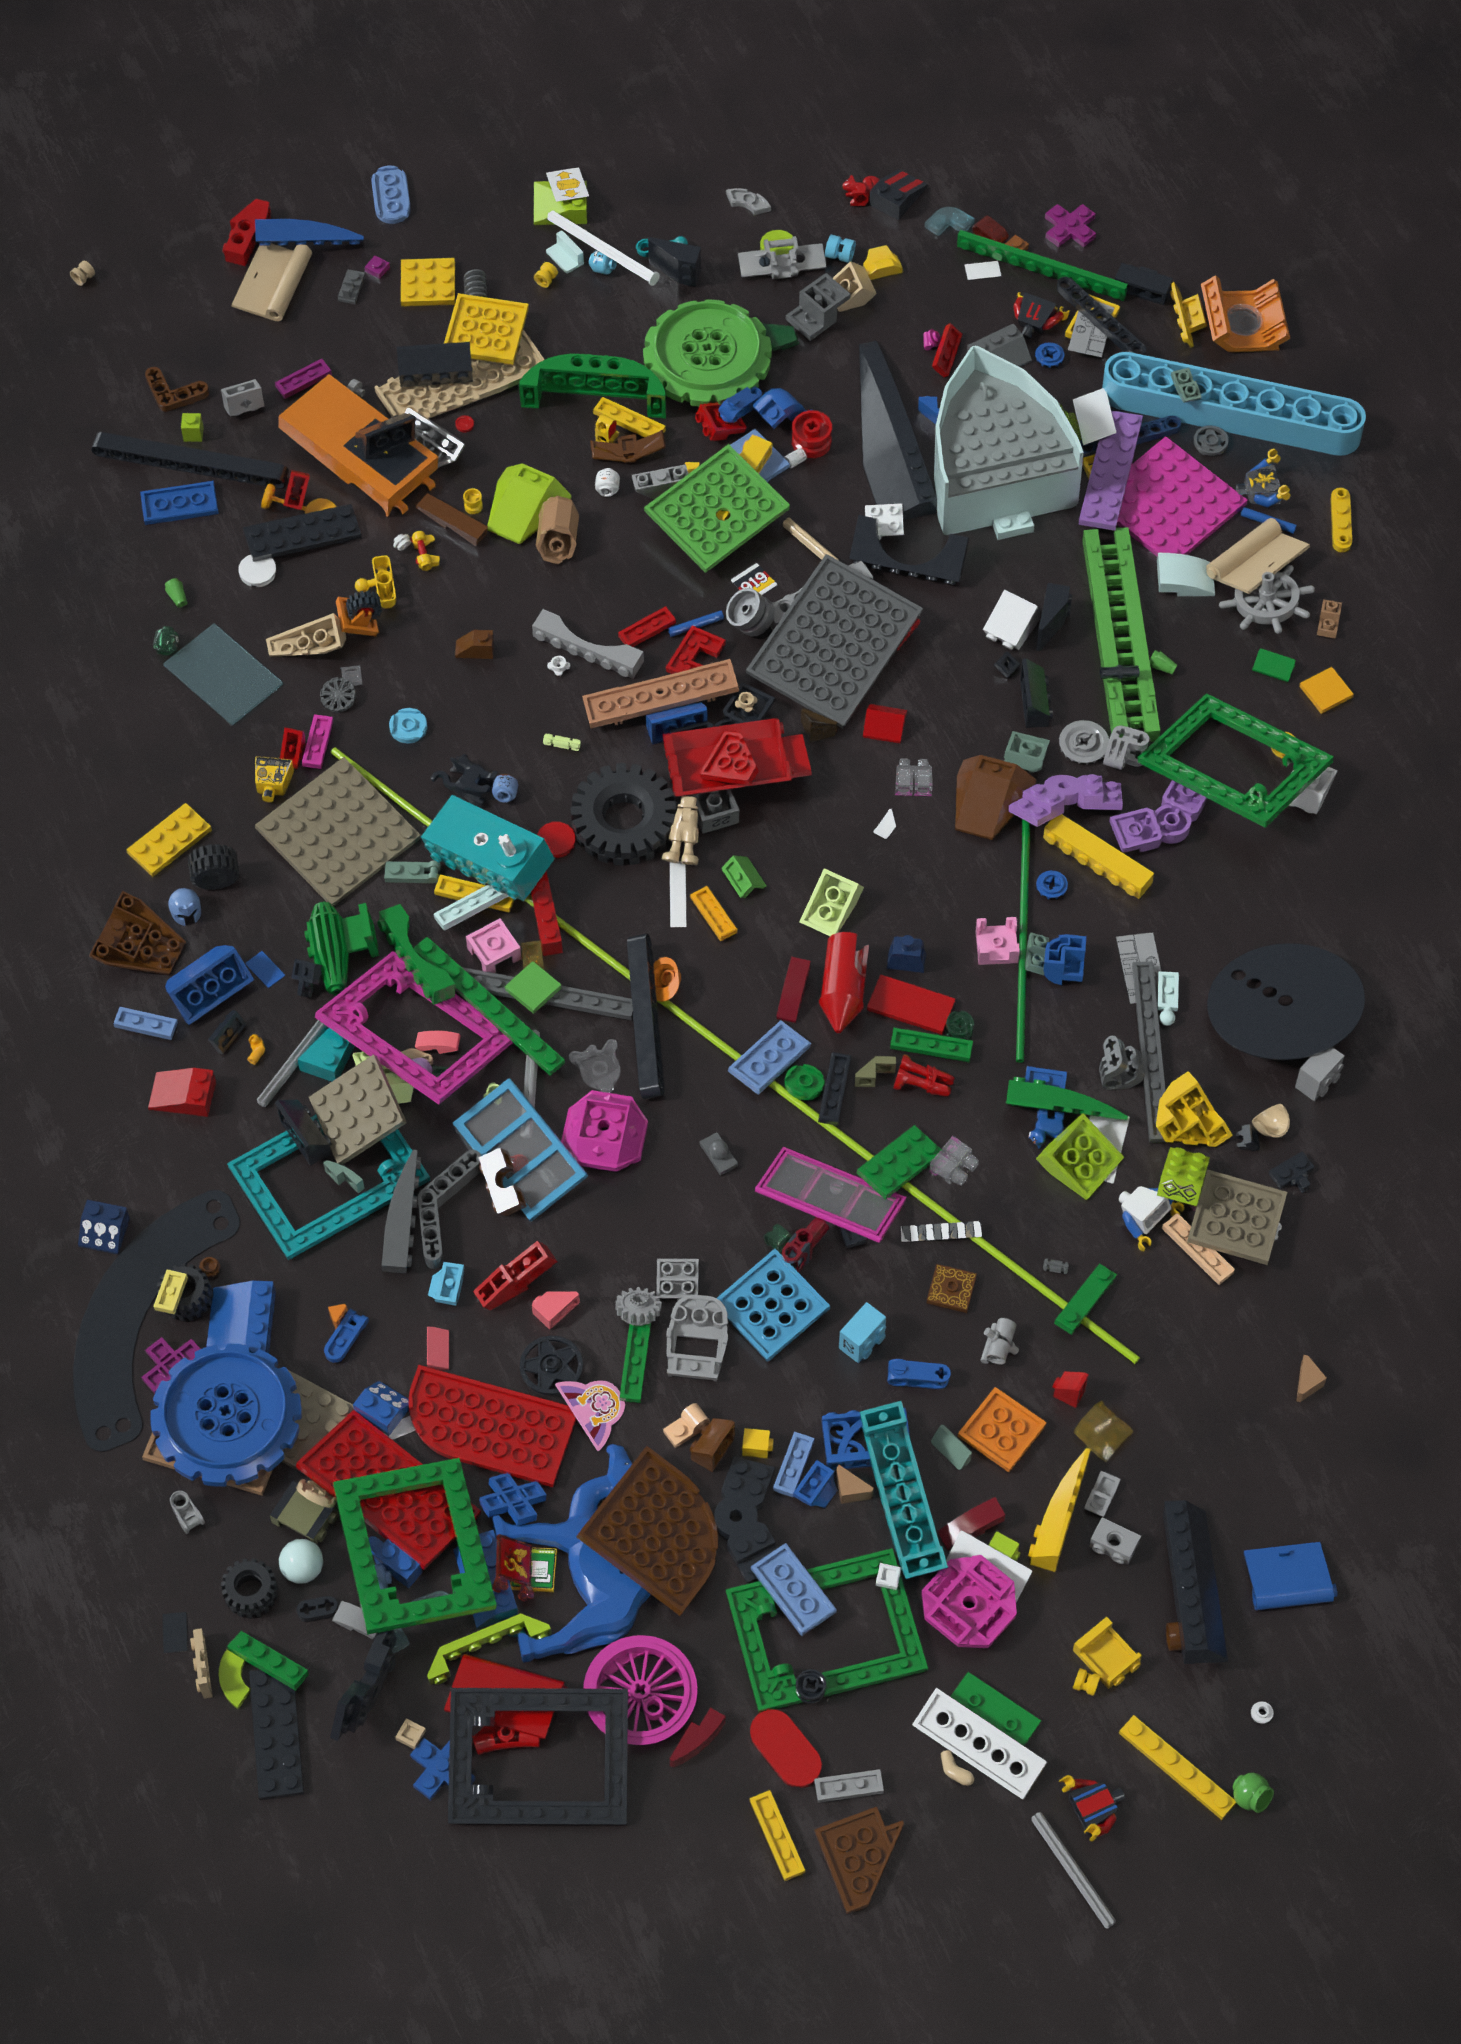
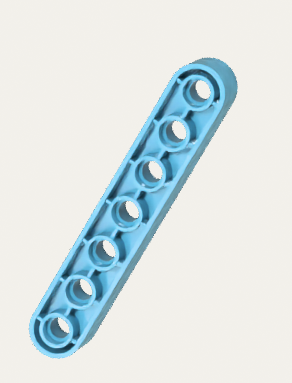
(1236, 404)

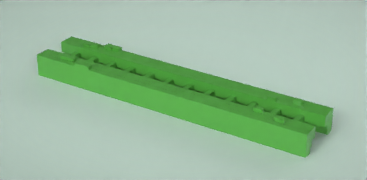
(1134, 626)

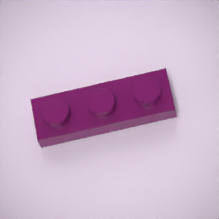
(303, 378)

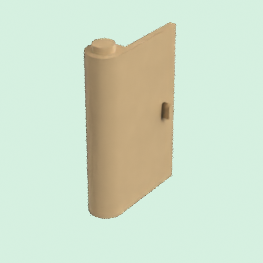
(272, 280)
(1256, 553)

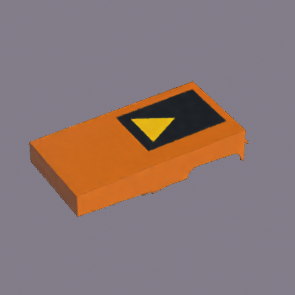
(326, 427)

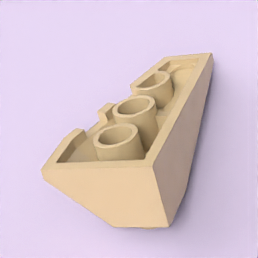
(311, 638)

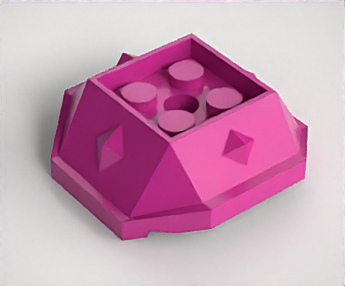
(609, 1148)
(976, 1582)

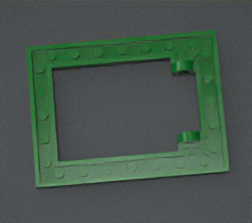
(1307, 761)
(380, 1606)
(774, 1692)

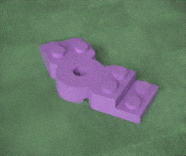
(1047, 801)
(1148, 829)

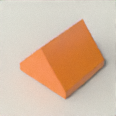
(337, 1313)

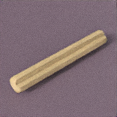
(806, 539)

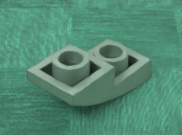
(1185, 385)
(1036, 953)

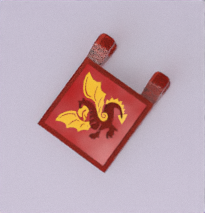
(513, 1564)

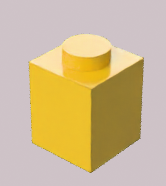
(756, 1443)

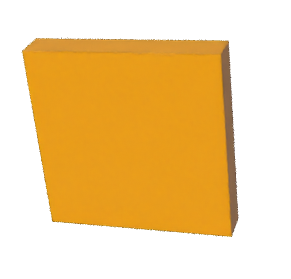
(1326, 690)

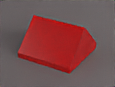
(884, 723)

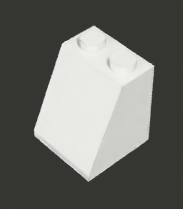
(1012, 620)

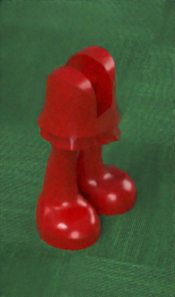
(932, 1081)

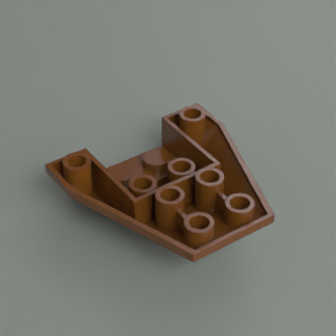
(985, 792)
(137, 939)

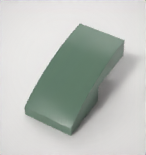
(341, 1173)

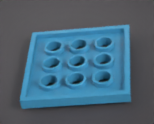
(784, 1333)

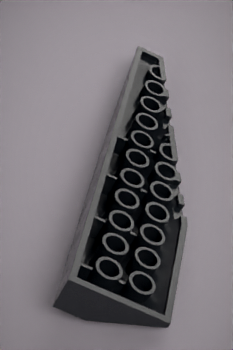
(888, 442)

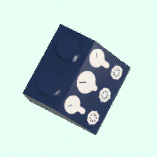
(103, 1226)

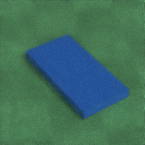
(179, 502)

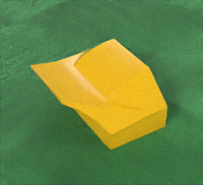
(882, 263)

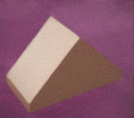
(1310, 1379)
(851, 1487)

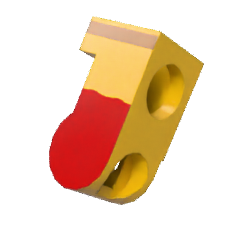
(607, 429)

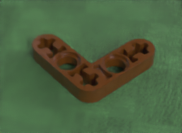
(173, 396)

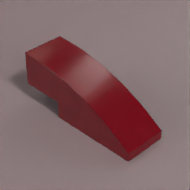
(793, 989)
(972, 1522)
(697, 1737)

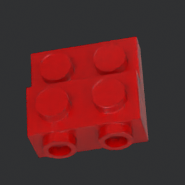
(713, 424)

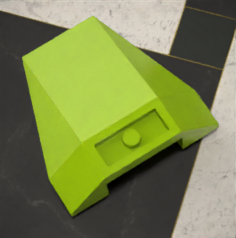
(519, 501)

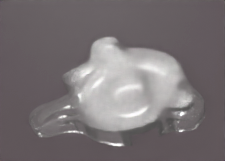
(598, 1067)

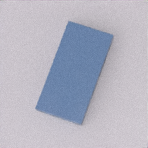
(769, 1057)
(793, 1589)

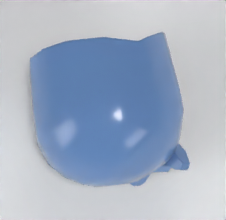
(184, 902)

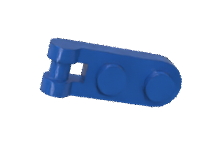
(344, 1336)

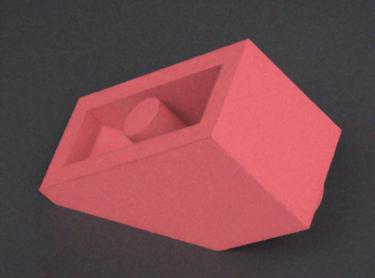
(554, 1306)

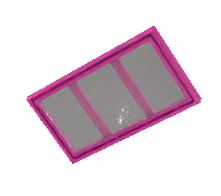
(829, 1194)

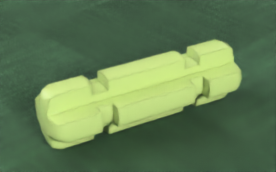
(562, 742)

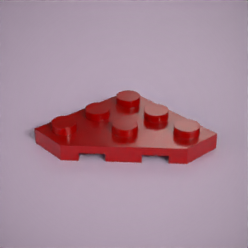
(730, 761)

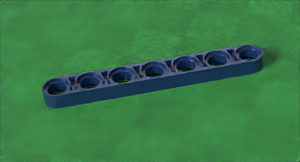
(1148, 434)

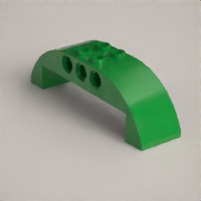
(593, 376)

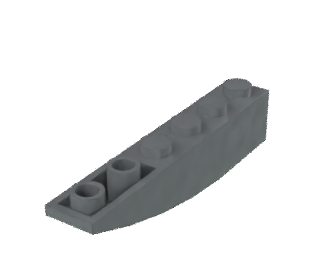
(400, 1219)

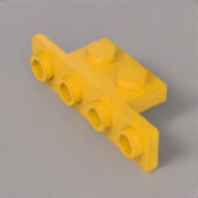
(1190, 314)

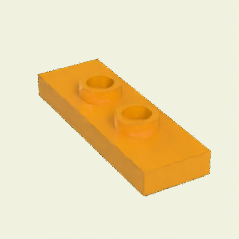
(713, 913)

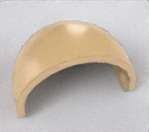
(1272, 1121)

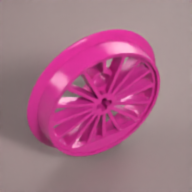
(628, 1649)

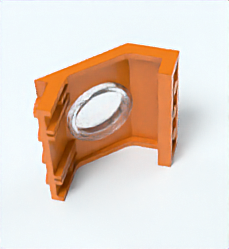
(1246, 318)

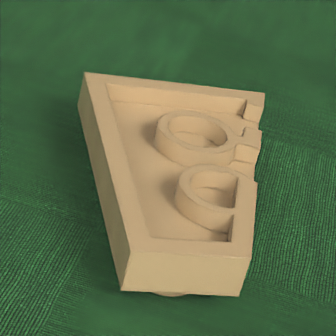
(201, 1663)

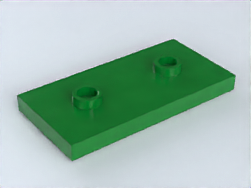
(996, 1709)

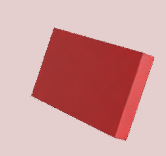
(911, 1004)

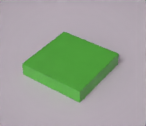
(533, 987)

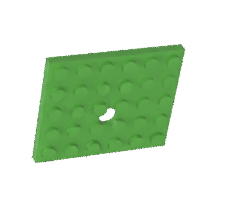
(723, 484)

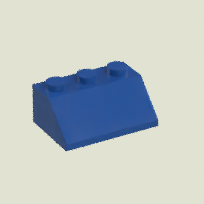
(662, 722)

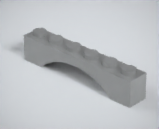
(622, 658)

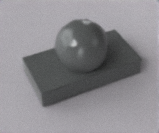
(718, 1153)

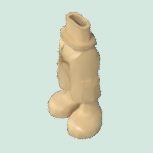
(684, 830)

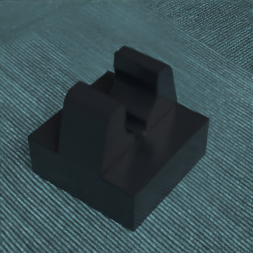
(1250, 1137)

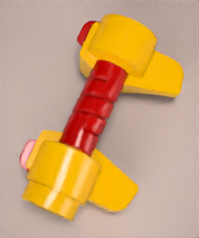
(424, 560)

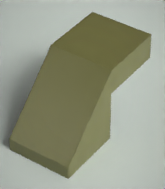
(879, 1064)

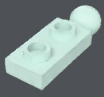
(1167, 996)

